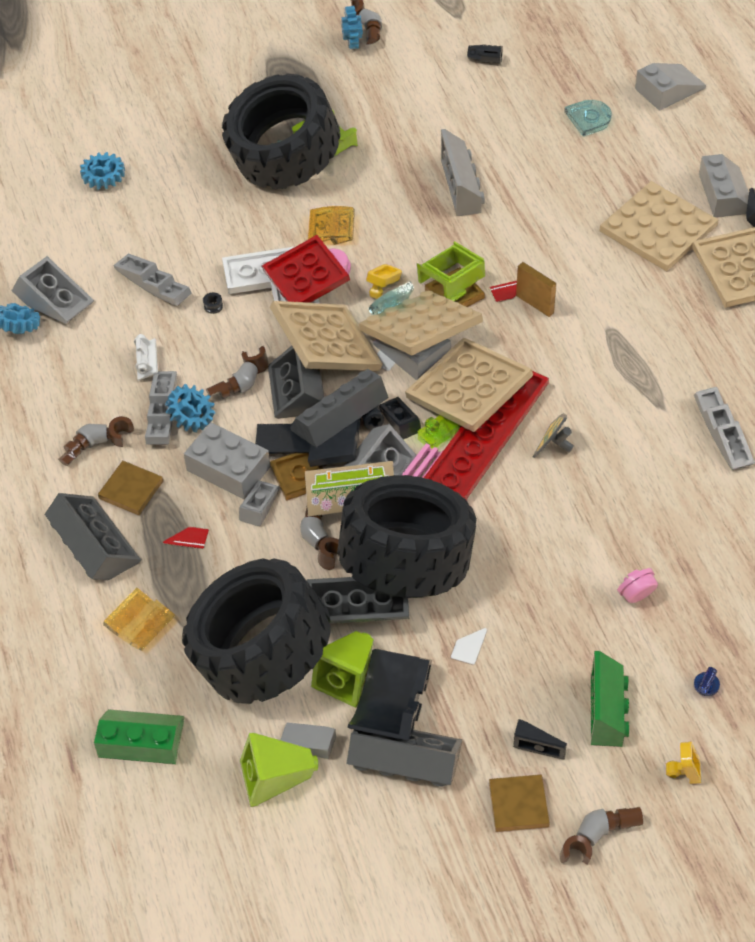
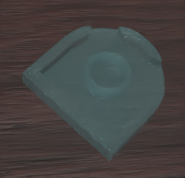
(589, 116)
(391, 298)

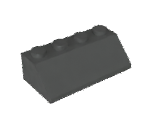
(340, 408)
(91, 536)
(353, 602)
(422, 757)

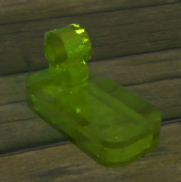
(437, 431)

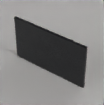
(280, 439)

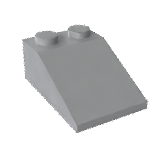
(666, 84)
(51, 291)
(418, 363)

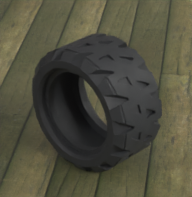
(272, 102)
(406, 536)
(278, 654)

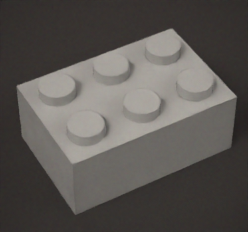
(227, 460)

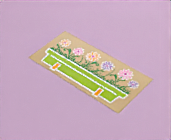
(329, 487)

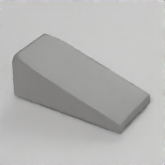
(258, 503)
(317, 738)

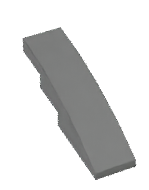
(148, 277)
(158, 420)
(724, 429)

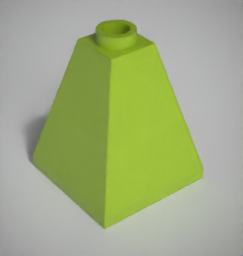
(344, 667)
(274, 767)

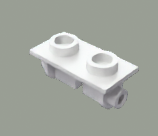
(146, 357)

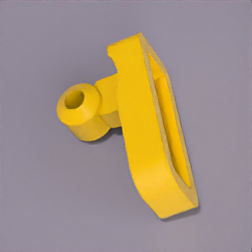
(381, 277)
(688, 766)

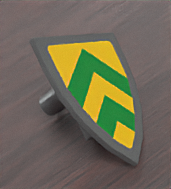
(559, 439)

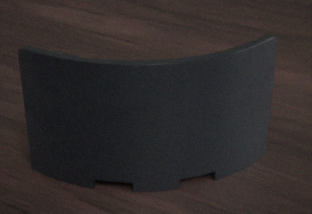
(391, 694)

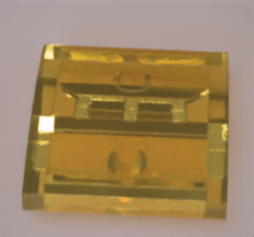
(332, 223)
(138, 619)

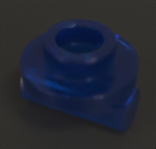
(707, 683)

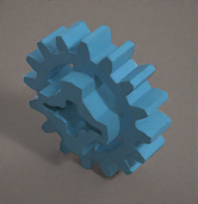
(351, 27)
(102, 170)
(18, 318)
(190, 407)

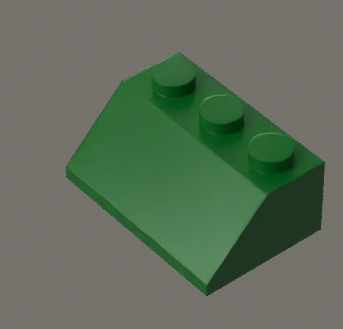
(608, 702)
(139, 736)

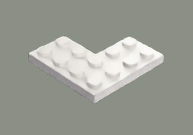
(246, 272)

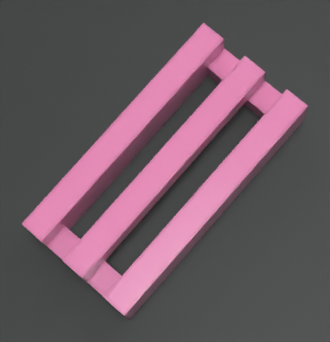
(419, 458)

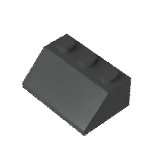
(293, 385)

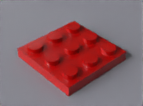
(306, 272)

